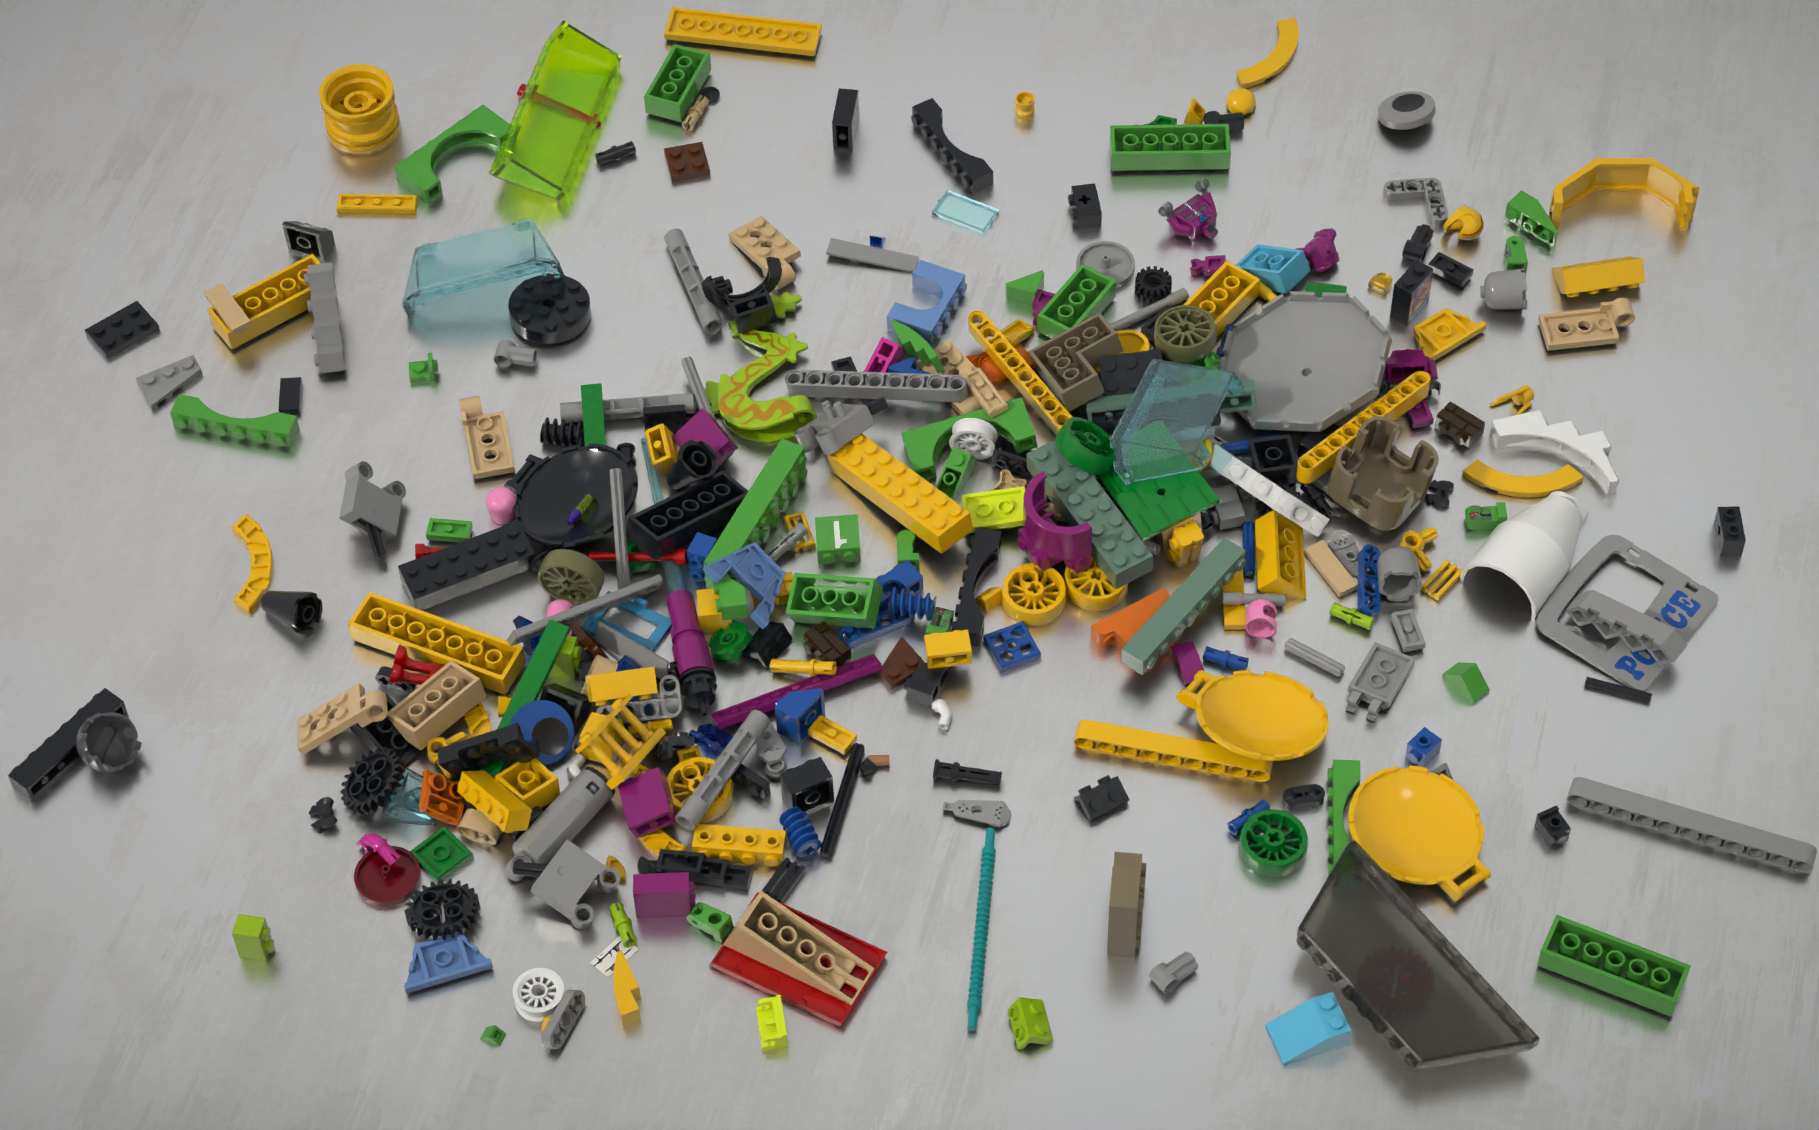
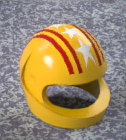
(1467, 221)

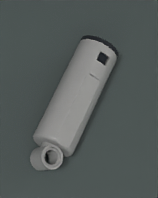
(561, 820)

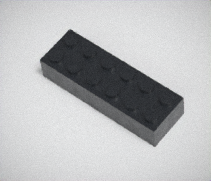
(682, 515)
(466, 566)

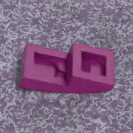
(1187, 660)

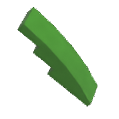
(917, 345)

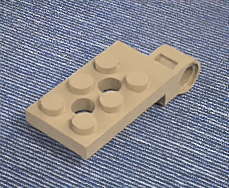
(757, 249)
(1599, 321)
(956, 364)
(483, 427)
(339, 714)

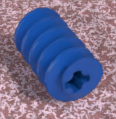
(912, 604)
(800, 831)

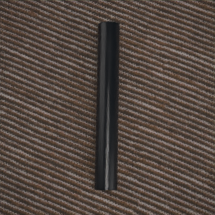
(1622, 690)

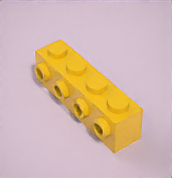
(494, 801)
(740, 844)

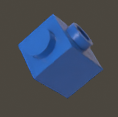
(1423, 747)

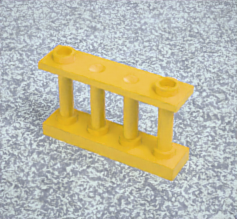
(628, 760)

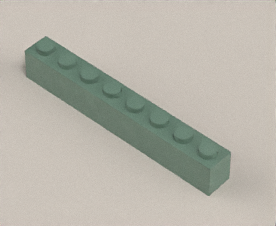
(1112, 404)
(1183, 606)

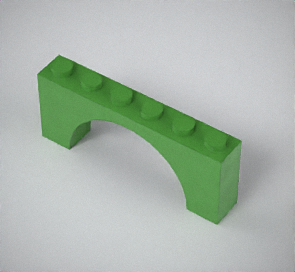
(478, 127)
(927, 442)

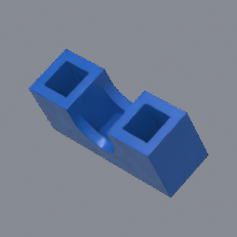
(901, 576)

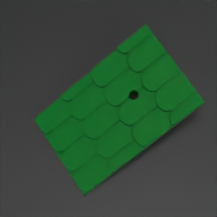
(1160, 503)

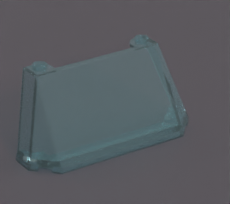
(478, 262)
(1169, 420)

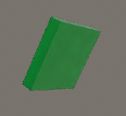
(441, 854)

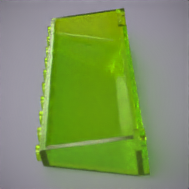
(548, 124)

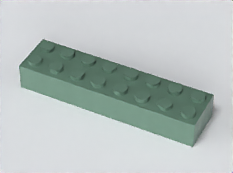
(1083, 500)

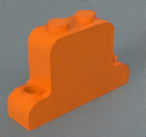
(1125, 623)

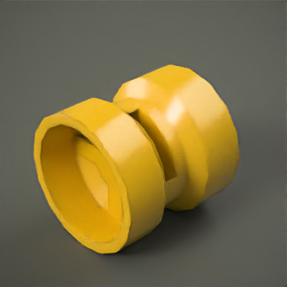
(1024, 105)

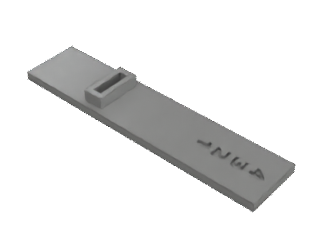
(872, 255)
(624, 646)

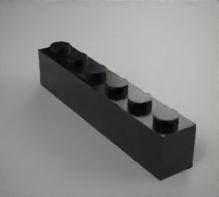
(60, 749)

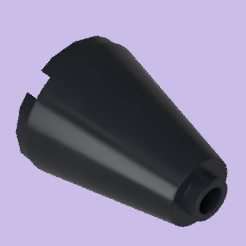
(691, 465)
(294, 609)

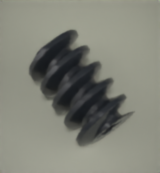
(562, 433)

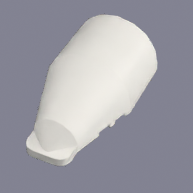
(1534, 546)

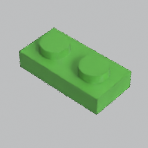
(448, 530)

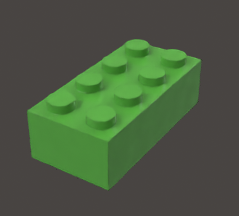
(677, 83)
(1077, 300)
(834, 600)

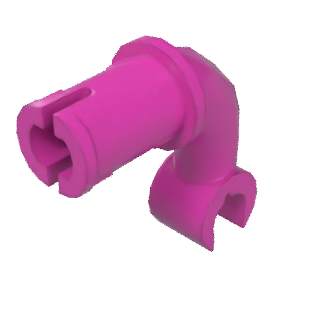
(380, 845)

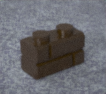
(1459, 425)
(826, 645)

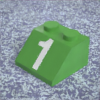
(837, 539)

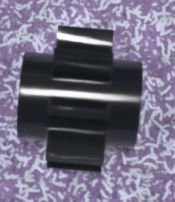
(723, 285)

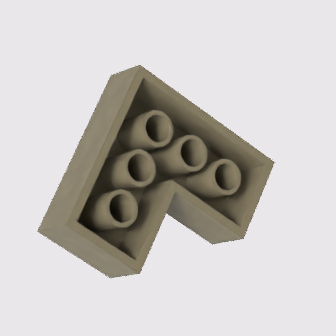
(1069, 360)
(1126, 904)

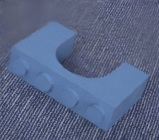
(937, 280)

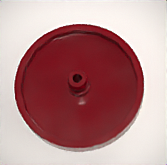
(387, 884)

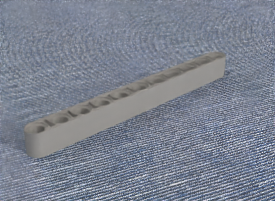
(1692, 825)

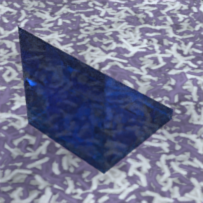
(876, 240)

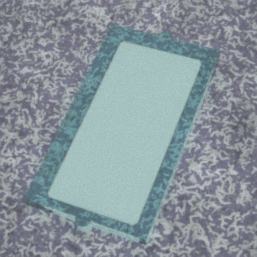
(965, 212)

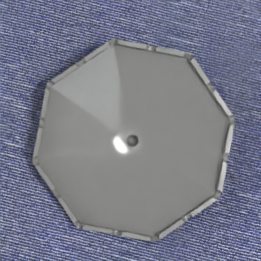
(1308, 359)

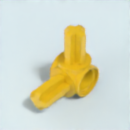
(1417, 541)
(438, 742)

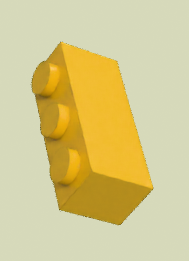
(618, 684)

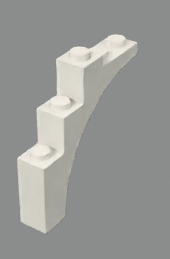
(1562, 438)
(1267, 491)

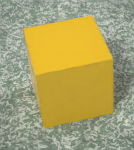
(709, 618)
(592, 722)

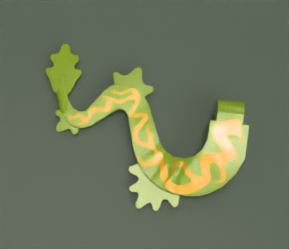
(762, 420)

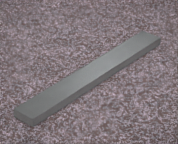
(586, 609)

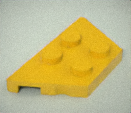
(1445, 332)

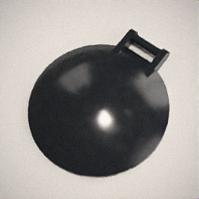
(556, 485)

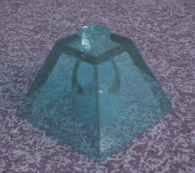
(405, 804)

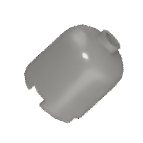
(1505, 290)
(1398, 574)

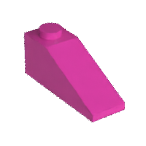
(884, 355)

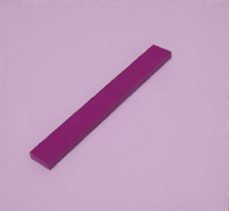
(767, 702)

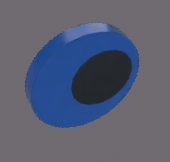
(547, 724)

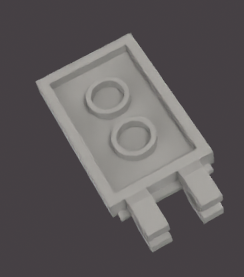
(1378, 679)

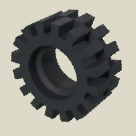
(1153, 276)

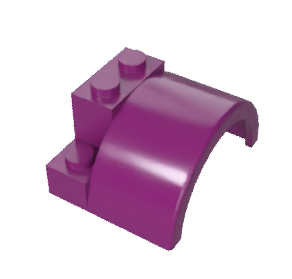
(1045, 540)

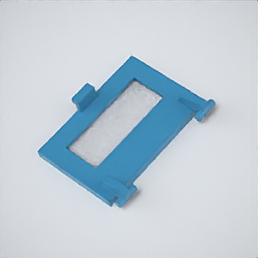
(633, 621)

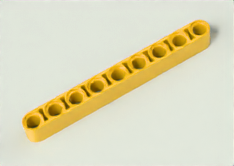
(1020, 372)
(1391, 405)
(1169, 750)

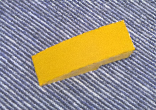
(626, 991)

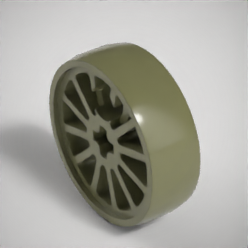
(1183, 327)
(570, 576)

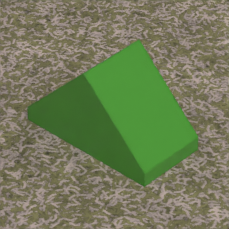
(1025, 288)
(1467, 680)

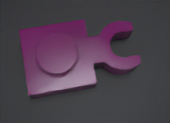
(1208, 266)

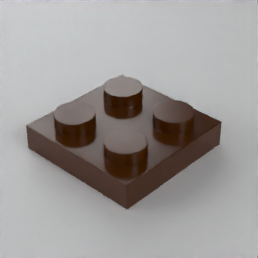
(686, 161)

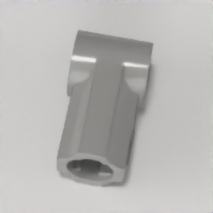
(508, 353)
(1169, 975)

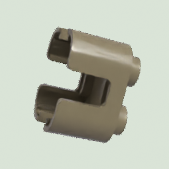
(1378, 479)

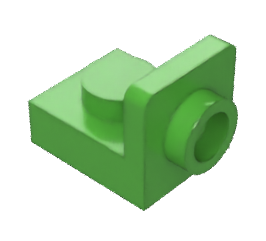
(423, 370)

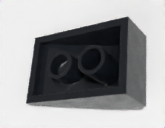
(385, 734)

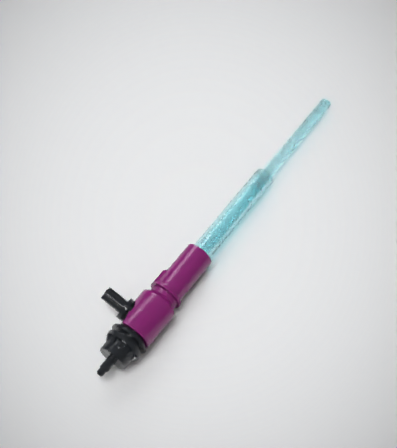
(690, 648)

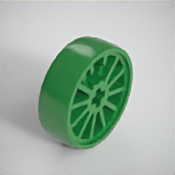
(1086, 446)
(1273, 843)

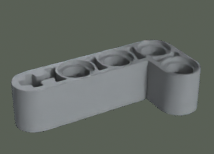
(660, 703)

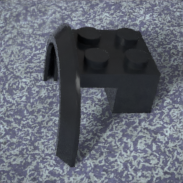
(750, 308)

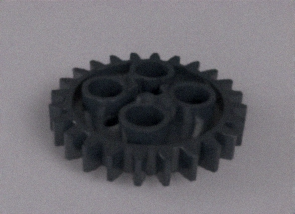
(372, 780)
(425, 912)

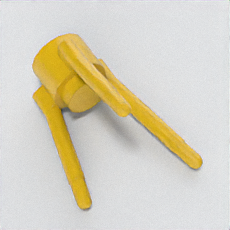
(1520, 397)

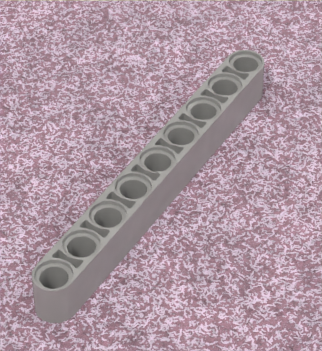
(886, 385)

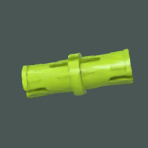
(1352, 616)
(623, 924)

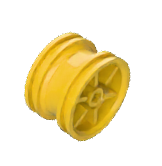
(359, 107)

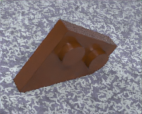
(586, 640)
(900, 665)

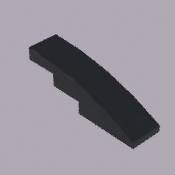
(705, 870)

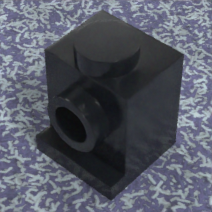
(1552, 826)

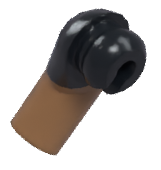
(873, 762)

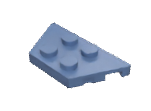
(444, 961)

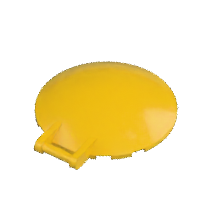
(1258, 714)
(1419, 828)

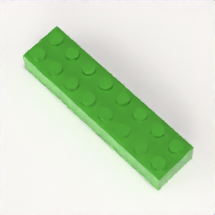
(762, 503)

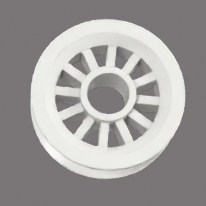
(974, 437)
(533, 983)

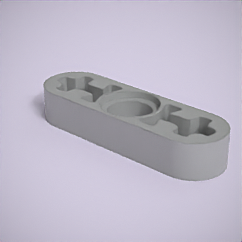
(556, 1033)

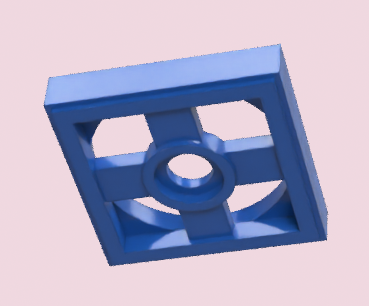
(1019, 659)

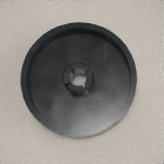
(549, 309)

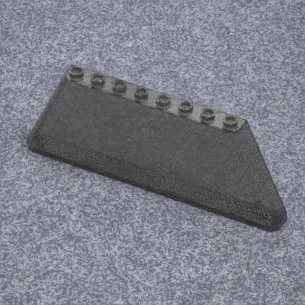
(1405, 971)

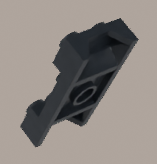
(486, 750)

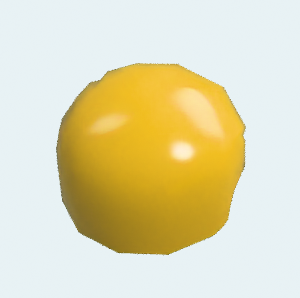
(1241, 101)

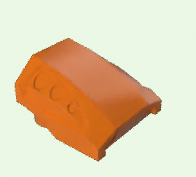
(440, 798)

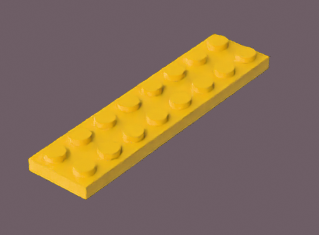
(743, 31)

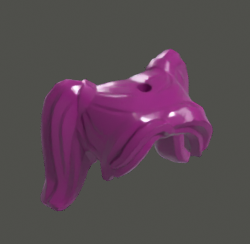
(1321, 250)

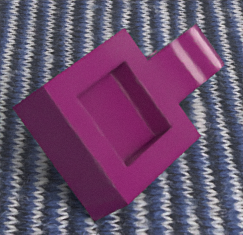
(1040, 302)

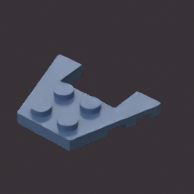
(756, 573)

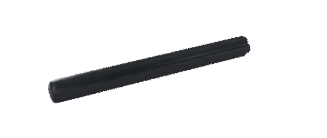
(842, 800)

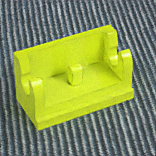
(771, 1023)

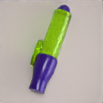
(577, 512)

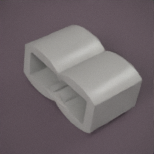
(1229, 511)

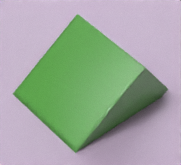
(493, 1035)

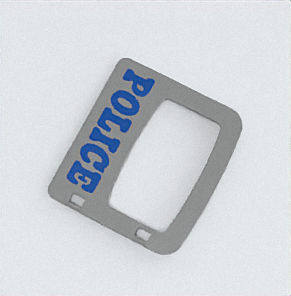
(1672, 606)

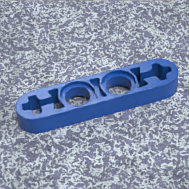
(1366, 580)
(879, 630)

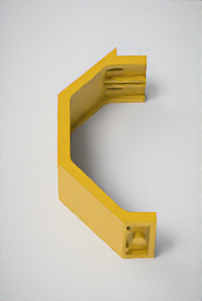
(1627, 175)

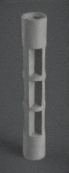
(692, 279)
(627, 407)
(722, 770)

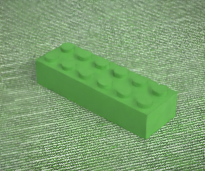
(1170, 147)
(1613, 965)

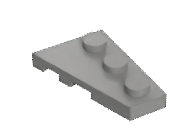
(165, 380)

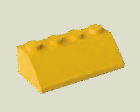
(1599, 275)
(1280, 556)

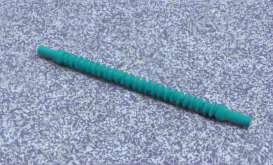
(974, 1002)

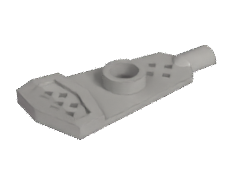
(1343, 544)
(772, 749)
(988, 811)

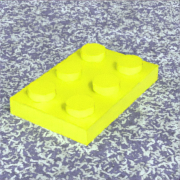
(995, 508)

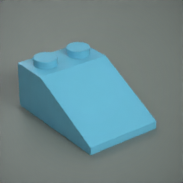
(1276, 266)
(1310, 1029)

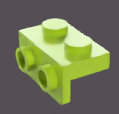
(1029, 1022)

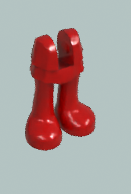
(403, 662)

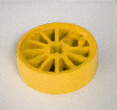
(1096, 583)
(1033, 595)
(695, 767)

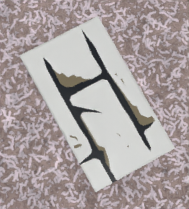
(606, 959)

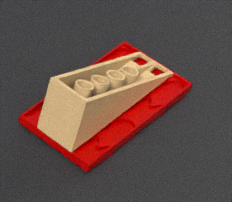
(798, 959)

